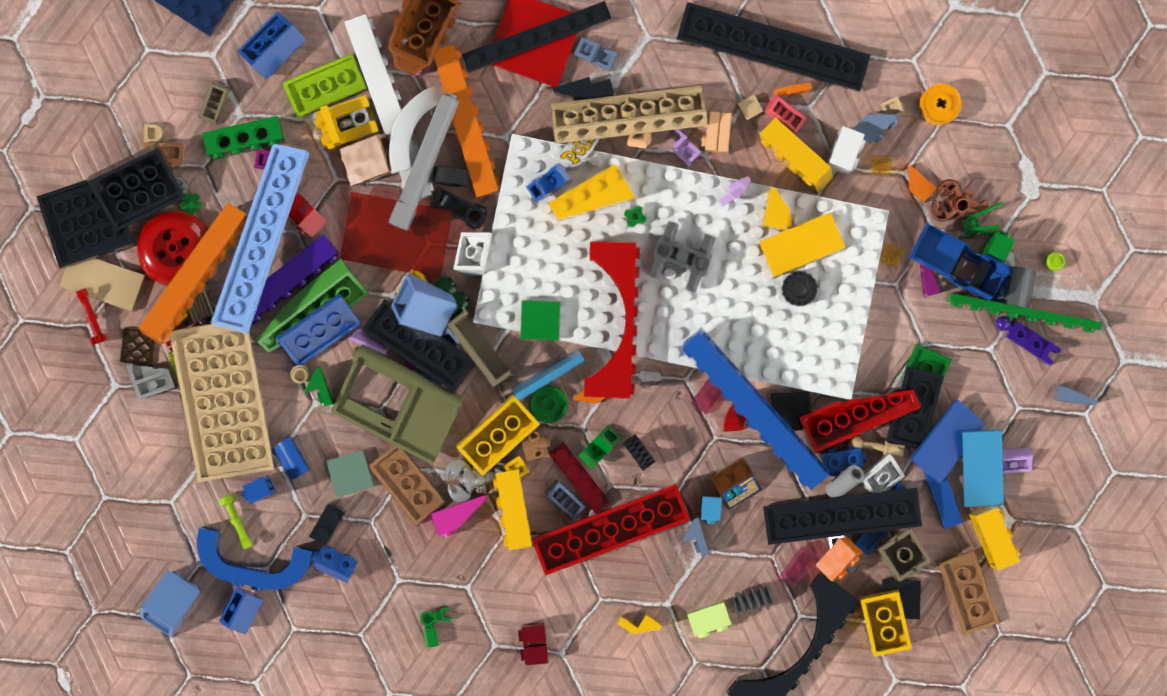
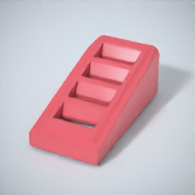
(788, 108)

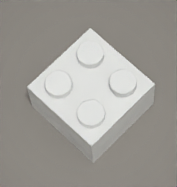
(845, 150)

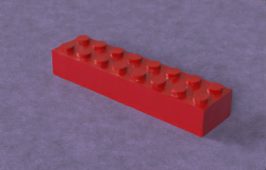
(610, 529)

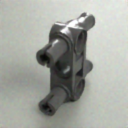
(682, 256)

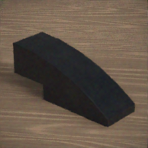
(583, 89)

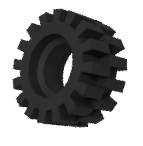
(799, 300)
(639, 452)

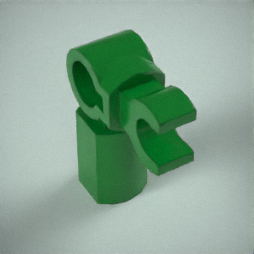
(428, 618)

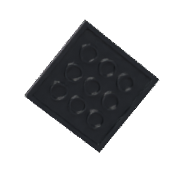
(79, 225)

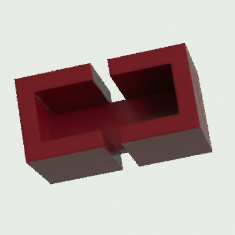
(533, 653)

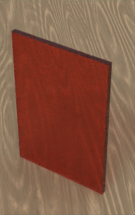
(377, 243)

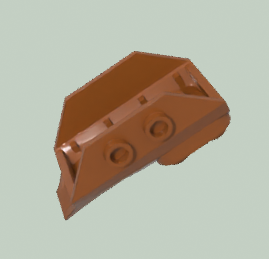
(420, 32)

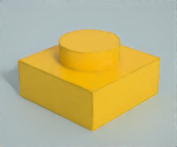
(517, 463)

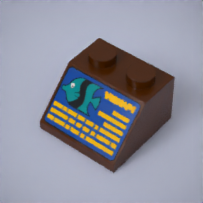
(735, 483)

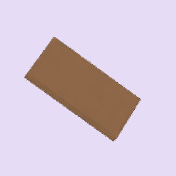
(407, 484)
(968, 592)

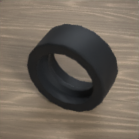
(450, 176)

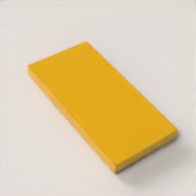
(802, 244)

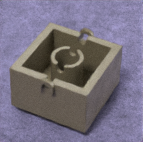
(903, 554)

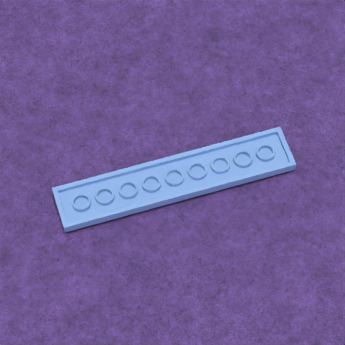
(260, 238)

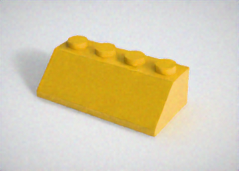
(497, 434)

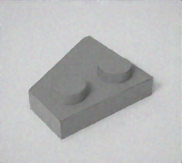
(150, 380)

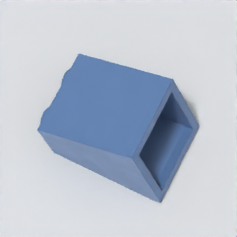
(423, 306)
(169, 603)

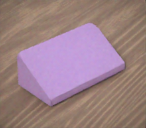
(362, 338)
(1017, 460)

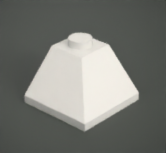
(472, 253)

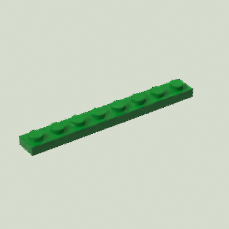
(1031, 314)

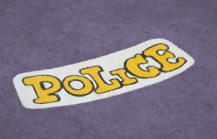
(576, 152)

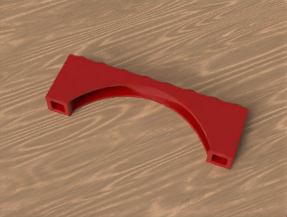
(619, 262)

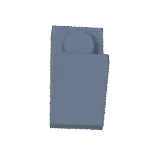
(695, 532)

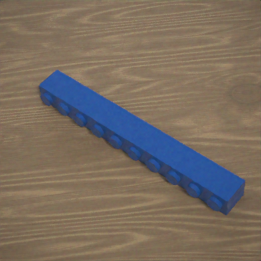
(755, 408)

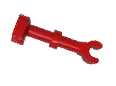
(91, 317)

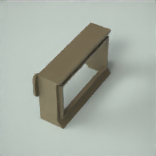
(479, 349)

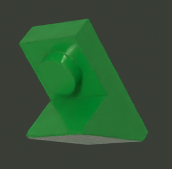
(319, 382)

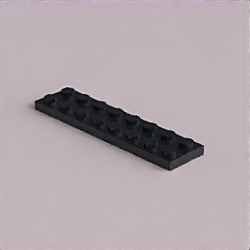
(842, 516)

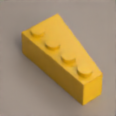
(796, 155)
(596, 193)
(513, 510)

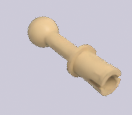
(887, 448)

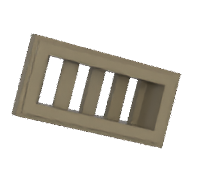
(226, 90)

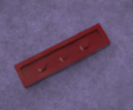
(579, 477)

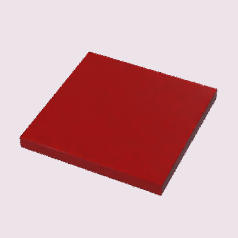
(543, 63)

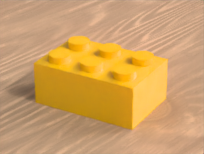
(994, 537)
(885, 622)

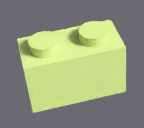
(708, 619)

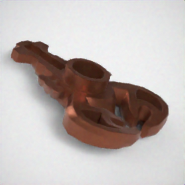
(956, 202)

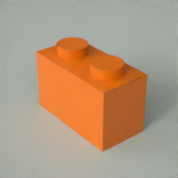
(839, 559)

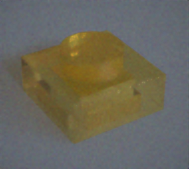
(881, 165)
(891, 255)

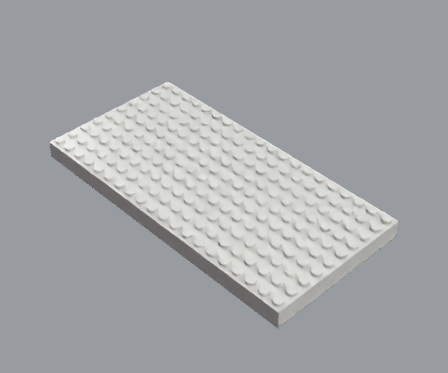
(735, 301)

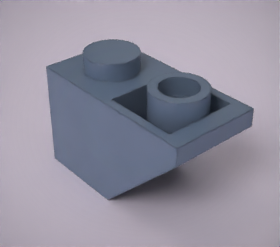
(875, 124)

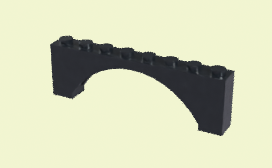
(832, 608)

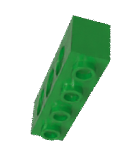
(214, 137)

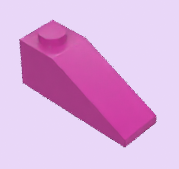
(453, 517)

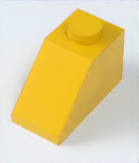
(776, 212)

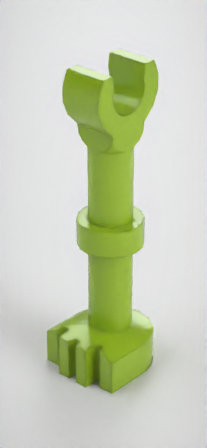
(236, 520)

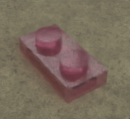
(706, 397)
(798, 566)

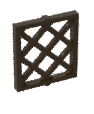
(124, 346)

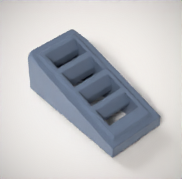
(1069, 395)
(553, 488)

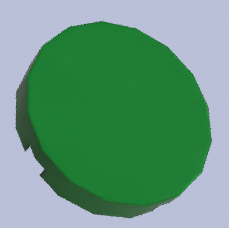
(549, 404)

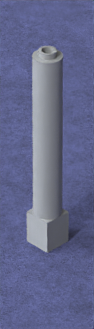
(406, 206)

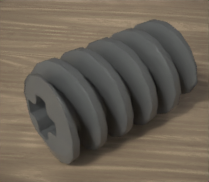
(753, 600)

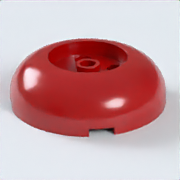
(151, 242)

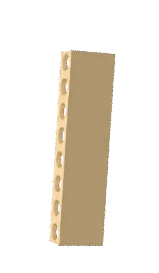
(628, 114)

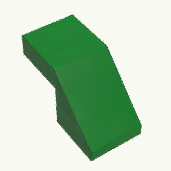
(599, 446)

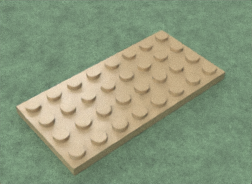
(221, 402)

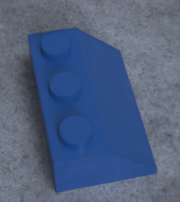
(271, 45)

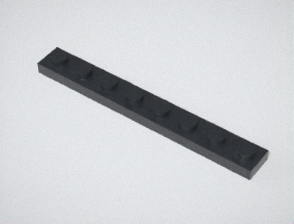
(536, 36)

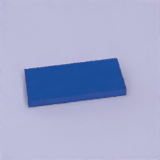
(318, 330)
(944, 443)

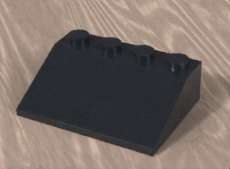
(136, 187)

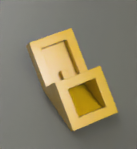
(645, 625)

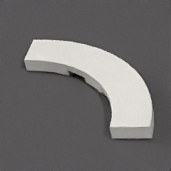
(405, 124)

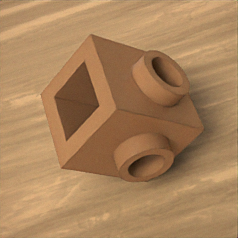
(536, 445)

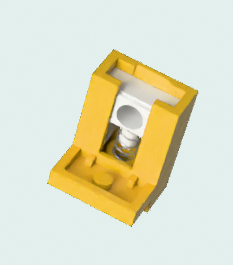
(328, 119)

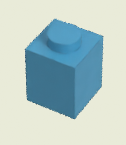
(710, 509)

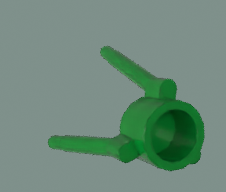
(972, 226)

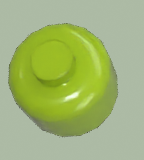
(1054, 261)

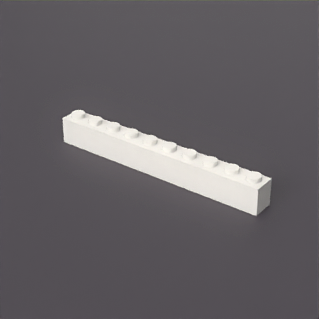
(380, 83)

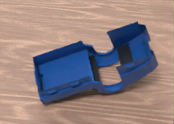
(943, 253)

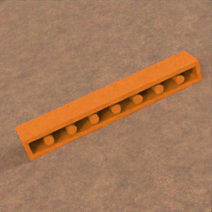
(466, 123)
(194, 274)

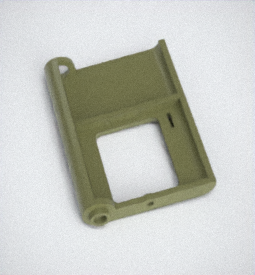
(423, 417)

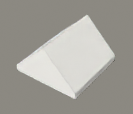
(882, 475)

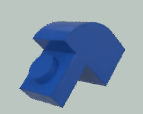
(548, 183)

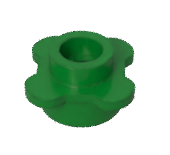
(634, 221)

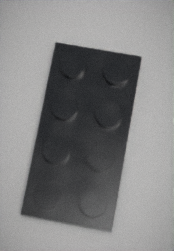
(915, 426)

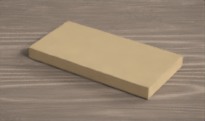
(104, 282)

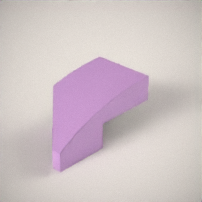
(685, 149)
(736, 189)

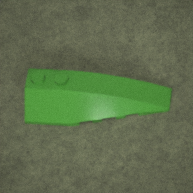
(334, 281)

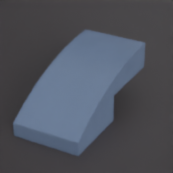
(596, 54)

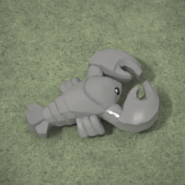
(470, 479)

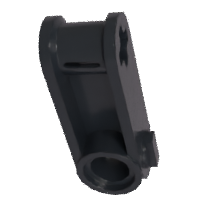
(461, 208)

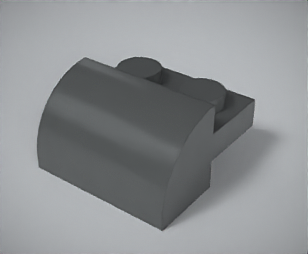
(1017, 287)

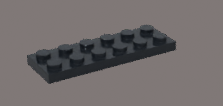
(422, 349)

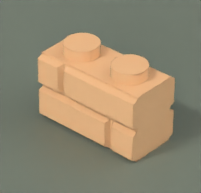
(717, 133)

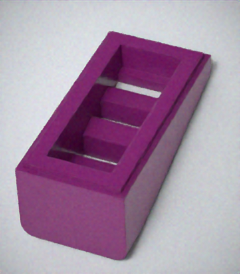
(928, 281)

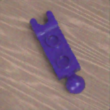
(1027, 339)

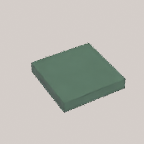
(350, 473)

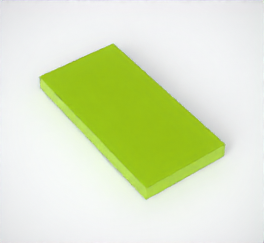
(325, 85)

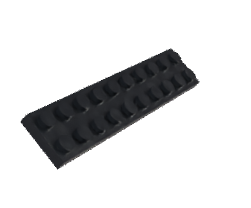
(773, 47)

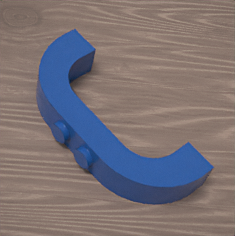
(212, 560)

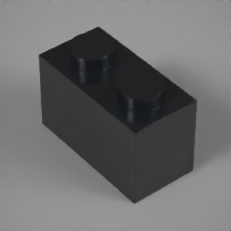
(328, 523)

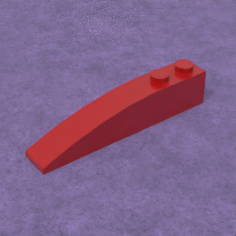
(854, 417)

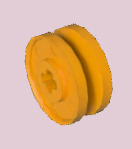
(944, 114)

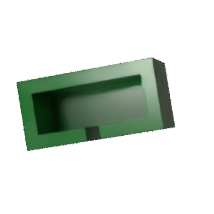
(998, 246)

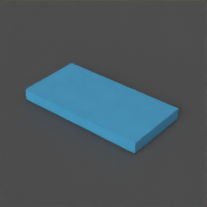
(548, 374)
(982, 467)

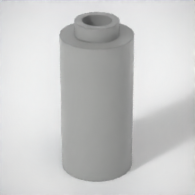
(845, 481)

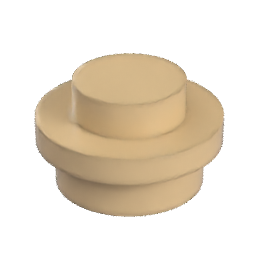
(299, 374)

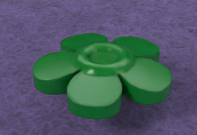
(191, 203)

